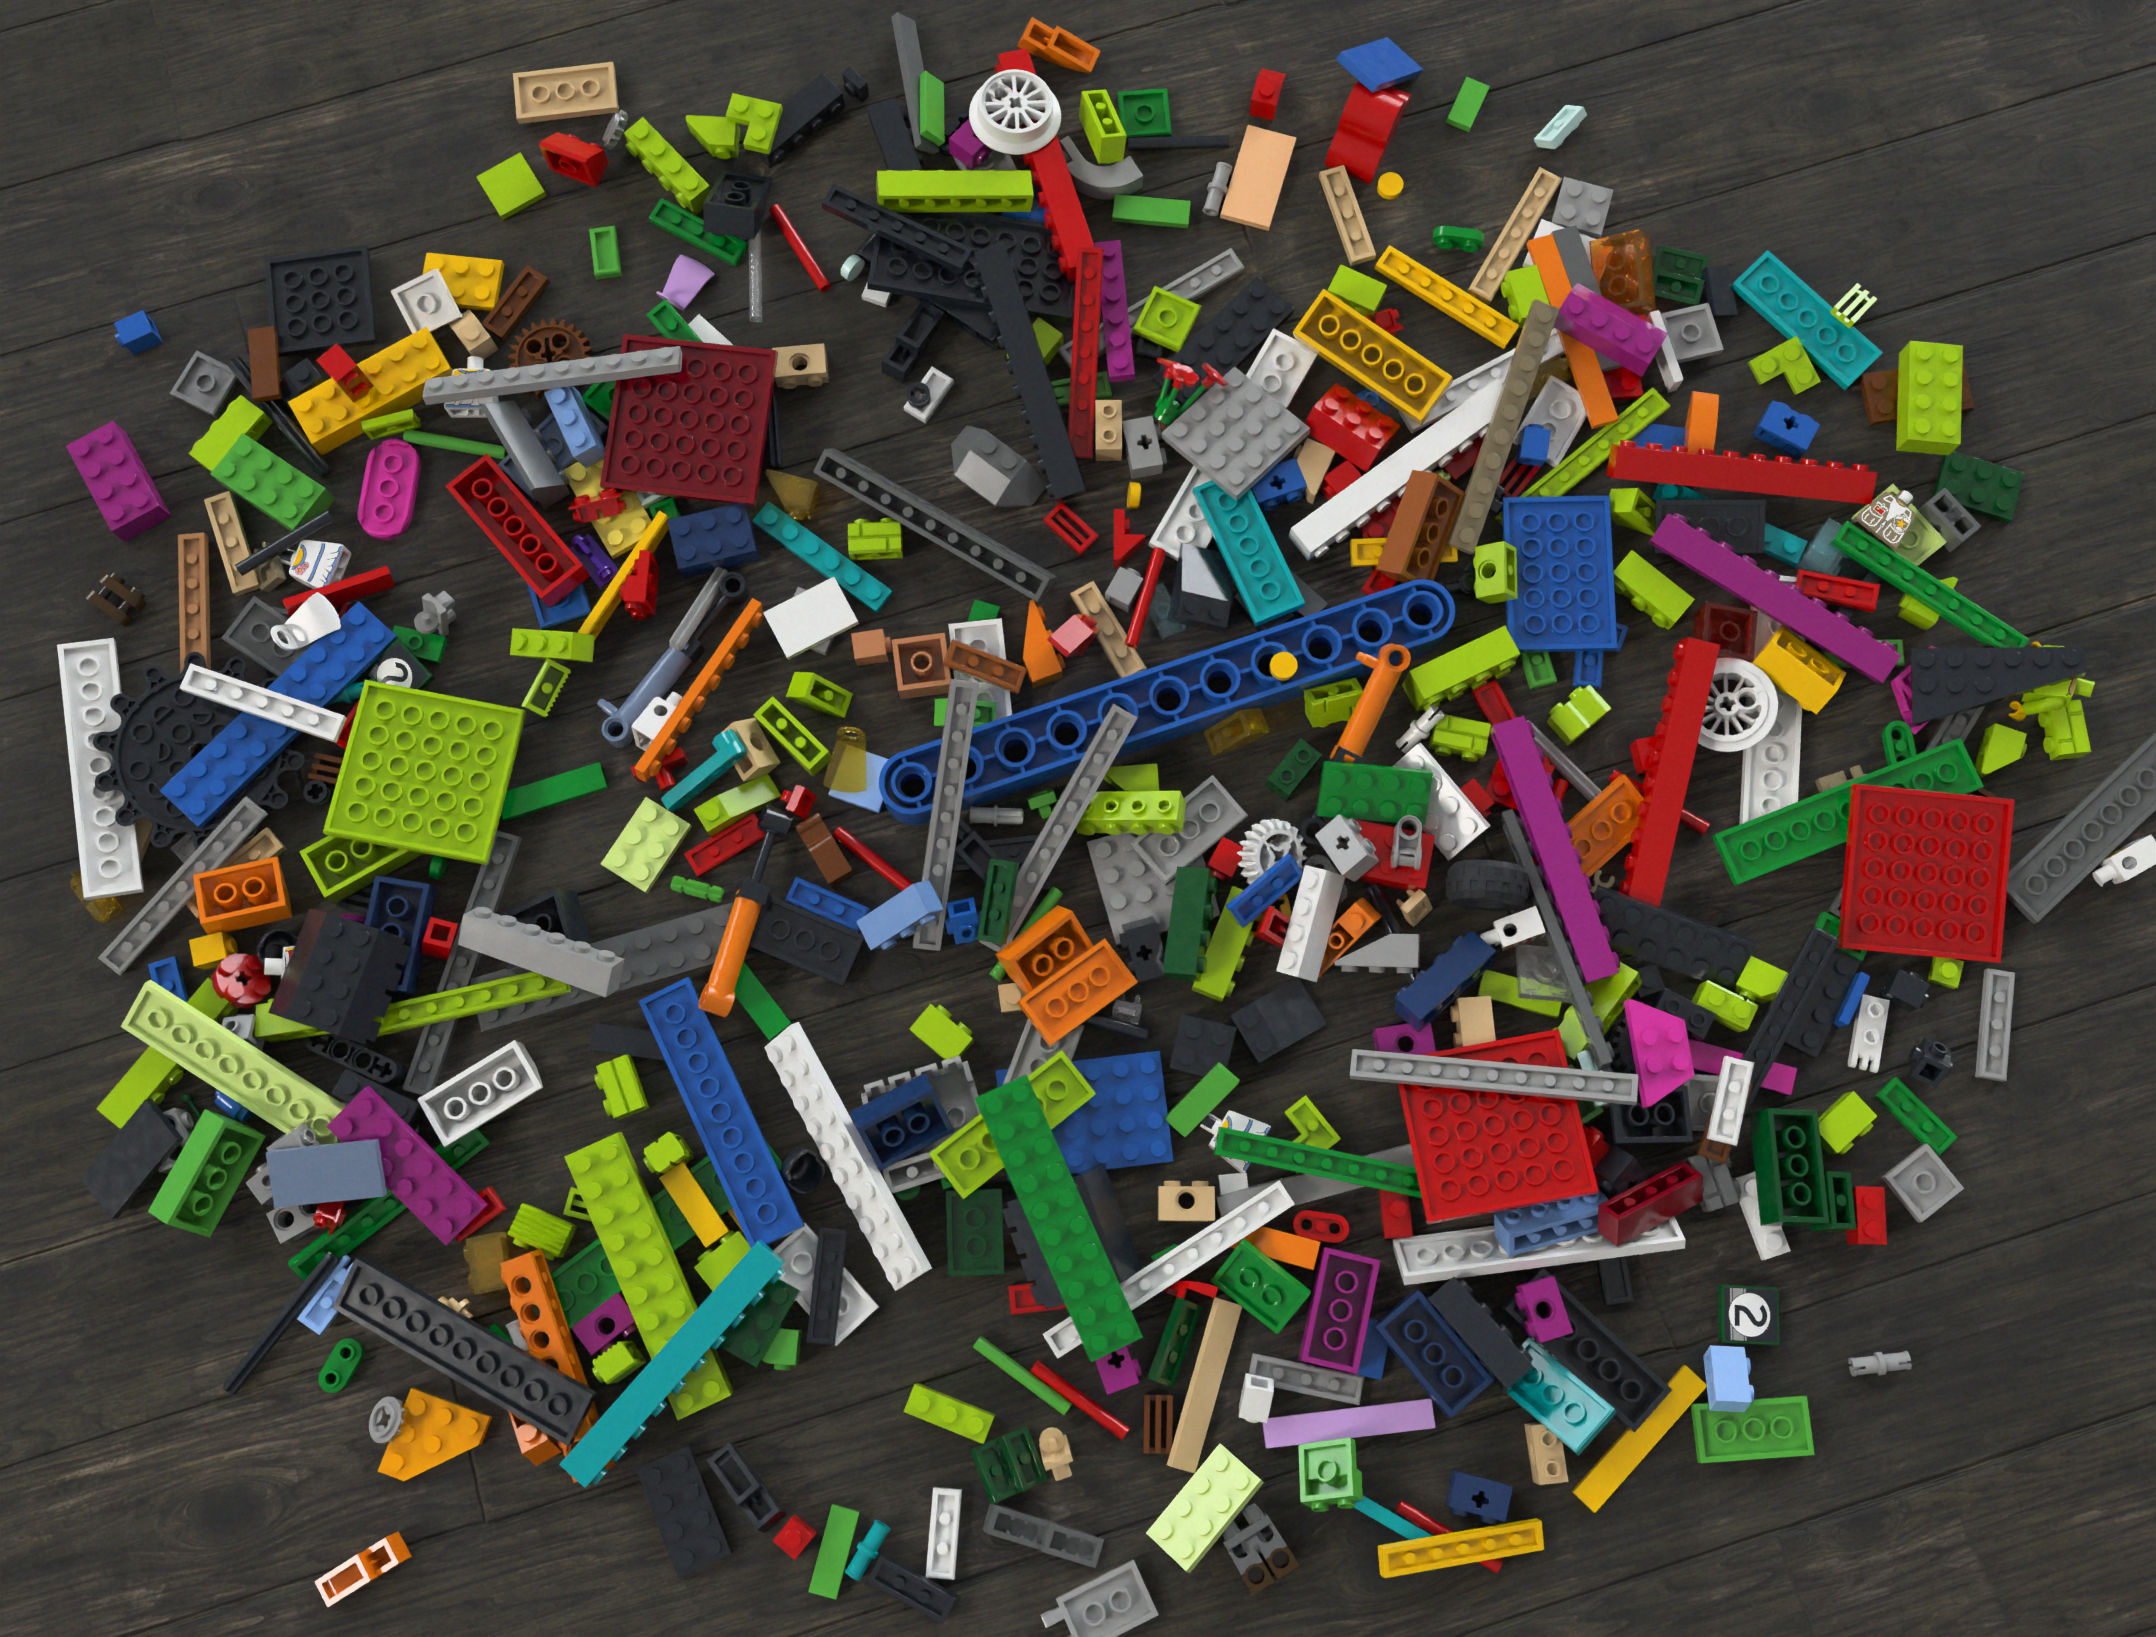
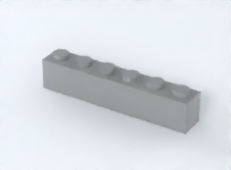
(541, 951)

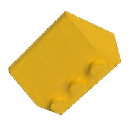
(1799, 670)

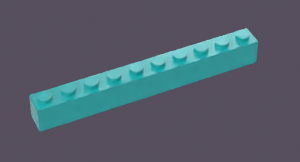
(672, 1363)

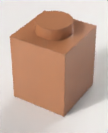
(871, 647)

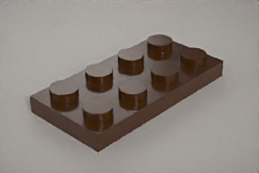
(1881, 395)

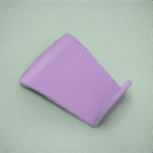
(685, 281)

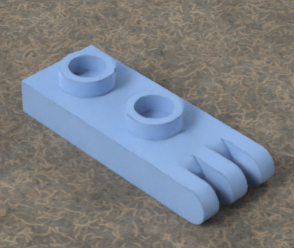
(320, 1311)

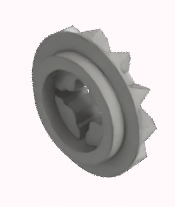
(615, 129)
(386, 1410)

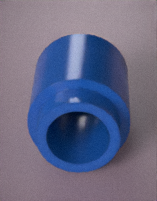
(232, 1107)

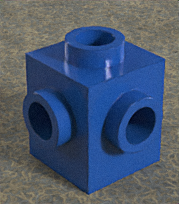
(963, 920)

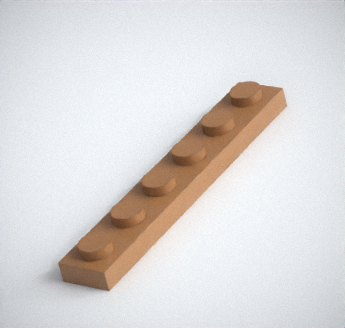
(194, 596)

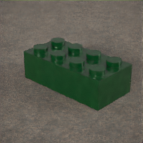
(1789, 1168)

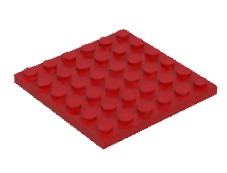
(1926, 873)
(1496, 1148)

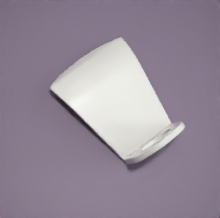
(309, 623)

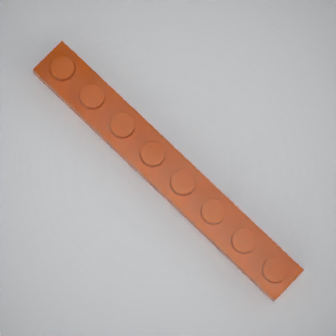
(695, 697)

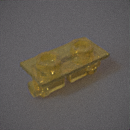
(1555, 367)
(98, 908)

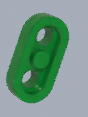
(1460, 238)
(1900, 748)
(342, 1367)

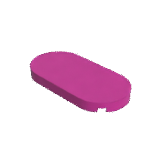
(389, 489)

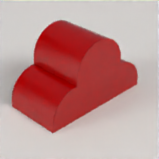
(1366, 130)

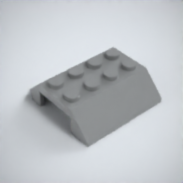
(956, 1094)

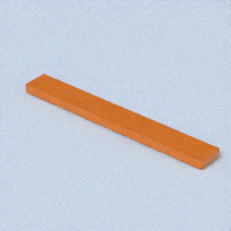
(1582, 358)

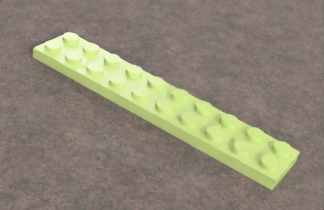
(230, 1063)

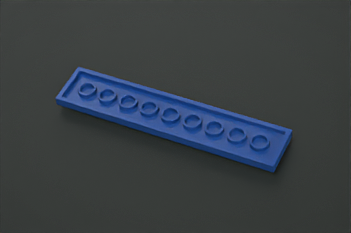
(254, 742)
(721, 1114)

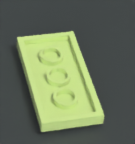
(1204, 1508)

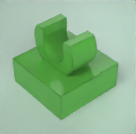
(1041, 801)

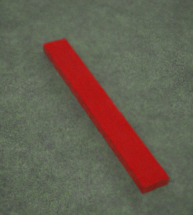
(1085, 350)

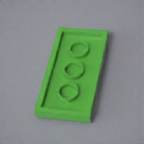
(1763, 1431)

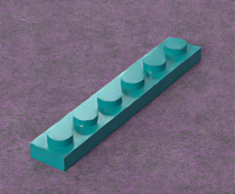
(1777, 542)
(822, 557)

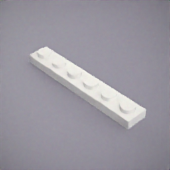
(263, 703)

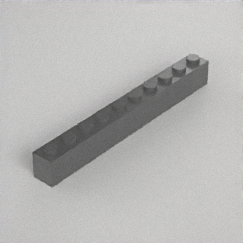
(935, 524)

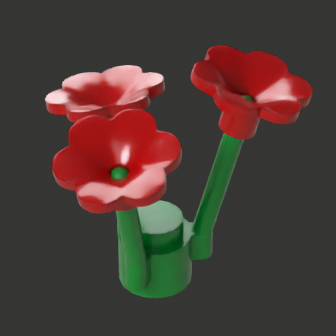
(1167, 407)

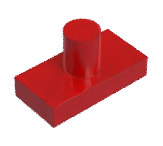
(669, 762)
(1395, 1215)

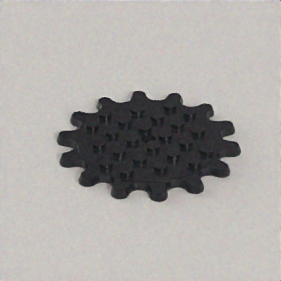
(160, 740)

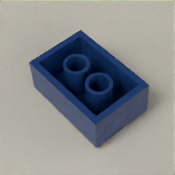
(713, 540)
(902, 1121)

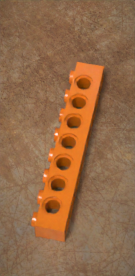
(551, 1321)

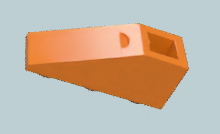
(1038, 655)
(1347, 931)
(533, 1442)

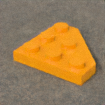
(432, 1435)

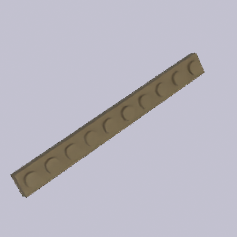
(1503, 426)

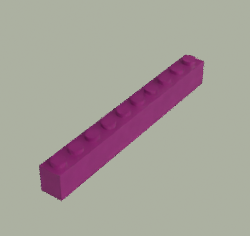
(1774, 598)
(1554, 850)

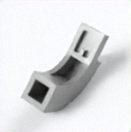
(1101, 181)

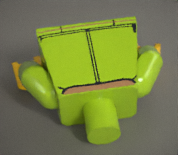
(2050, 697)

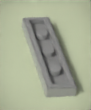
(1995, 1025)
(1308, 1379)

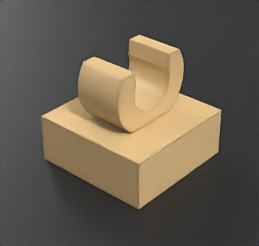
(1415, 907)

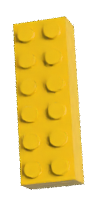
(1372, 357)
(397, 382)

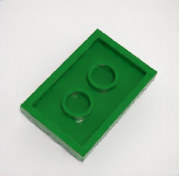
(1260, 1286)

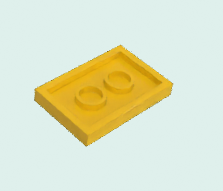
(470, 280)

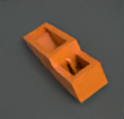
(1058, 47)
(1701, 421)
(1284, 1247)
(363, 1568)

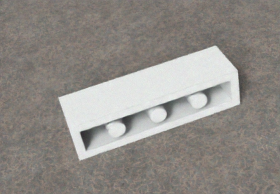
(1310, 923)

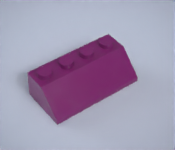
(1609, 329)

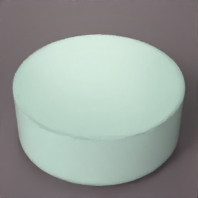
(852, 267)

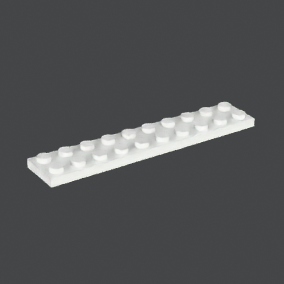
(1279, 372)
(1773, 763)
(106, 849)
(847, 1157)
(1480, 1253)

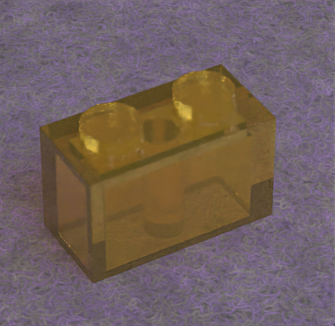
(484, 1257)

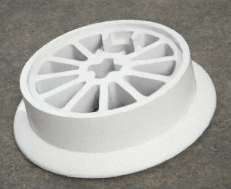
(1015, 110)
(1758, 688)

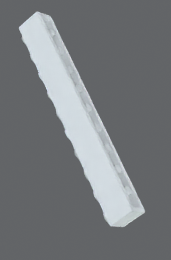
(1389, 478)

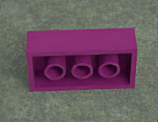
(118, 481)
(1339, 1310)

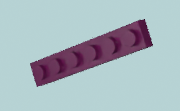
(1115, 314)

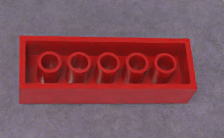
(518, 531)

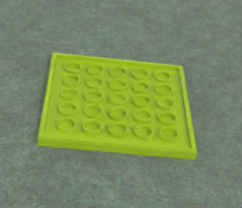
(425, 772)

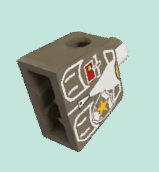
(1887, 518)

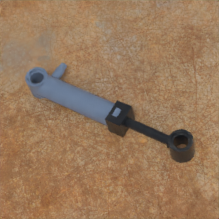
(668, 667)

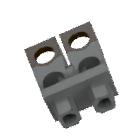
(1257, 1539)

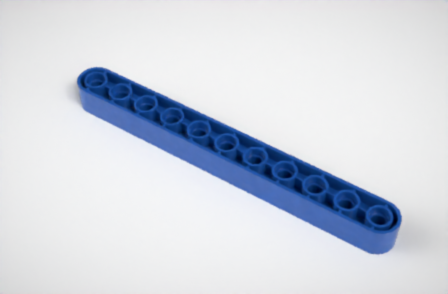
(1185, 679)

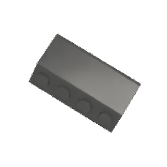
(527, 452)

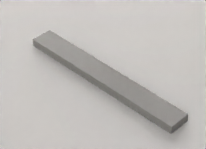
(1189, 286)
(181, 887)
(1306, 1187)

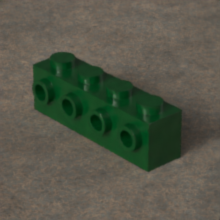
(1189, 924)

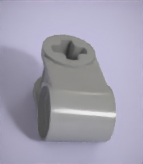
(1407, 849)

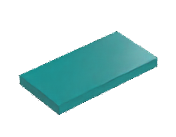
(1561, 1400)

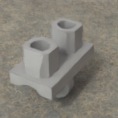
(435, 614)

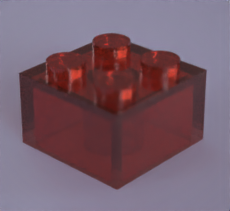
(1728, 627)

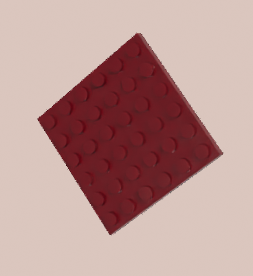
(693, 428)

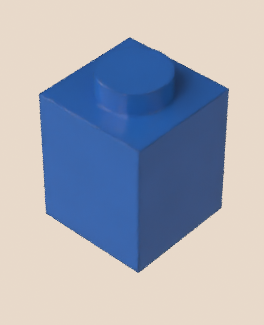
(137, 332)
(1533, 445)

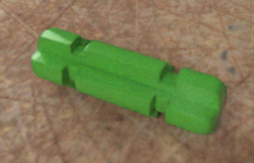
(697, 889)

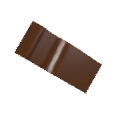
(824, 850)

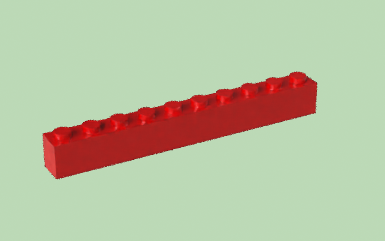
(1054, 184)
(1741, 473)
(1670, 770)

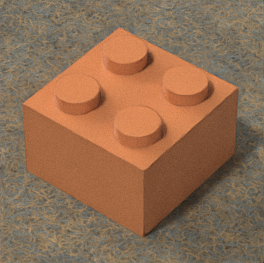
(921, 666)

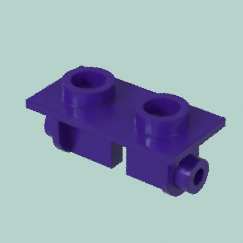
(594, 559)

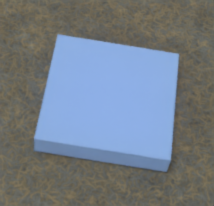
(871, 797)

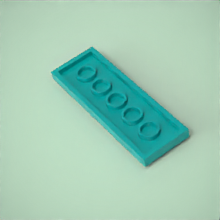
(1802, 313)
(1249, 553)

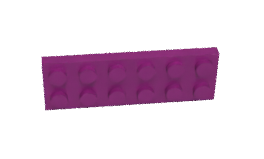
(410, 1166)

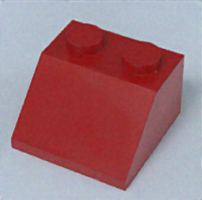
(574, 158)

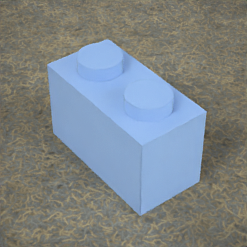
(1728, 1379)

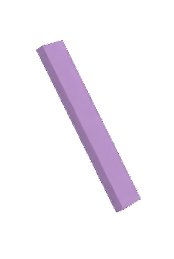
(1348, 1423)

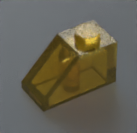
(795, 493)
(1236, 731)

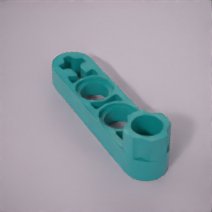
(728, 754)
(1390, 1519)

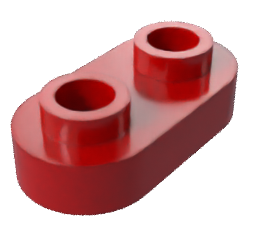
(1320, 1226)

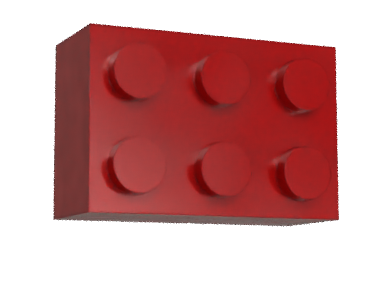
(1351, 427)
(1402, 876)

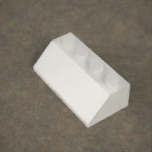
(481, 1092)

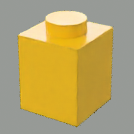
(212, 949)

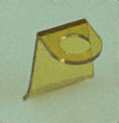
(848, 762)

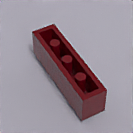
(1650, 1203)

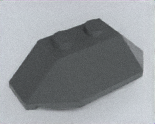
(995, 470)

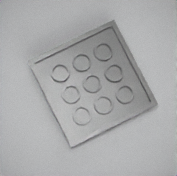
(1235, 433)
(1130, 886)

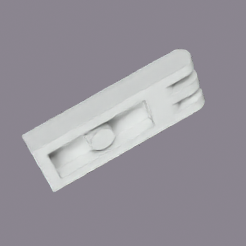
(1868, 1032)

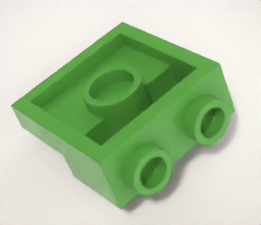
(1329, 1474)

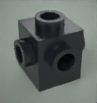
(1930, 1062)

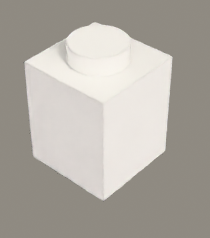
(1256, 1398)

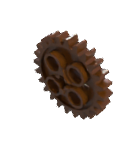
(575, 348)

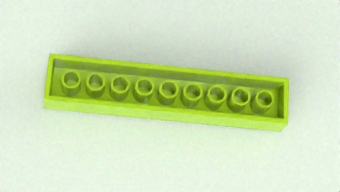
(643, 1262)

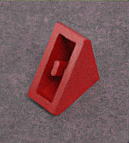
(1272, 927)

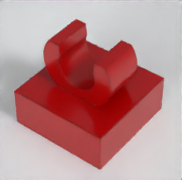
(799, 801)

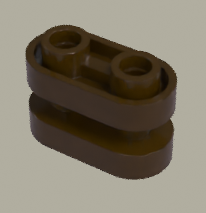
(131, 597)

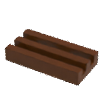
(316, 767)
(1169, 1419)

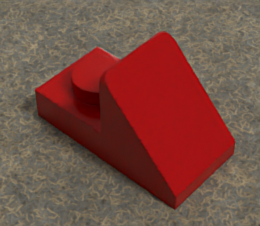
(1124, 543)

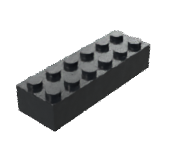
(1598, 1359)

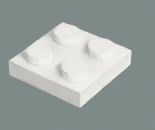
(426, 302)

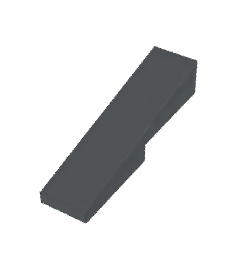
(1042, 1535)

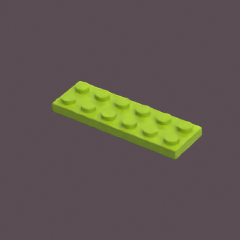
(970, 1154)

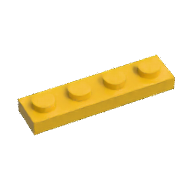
(1367, 552)

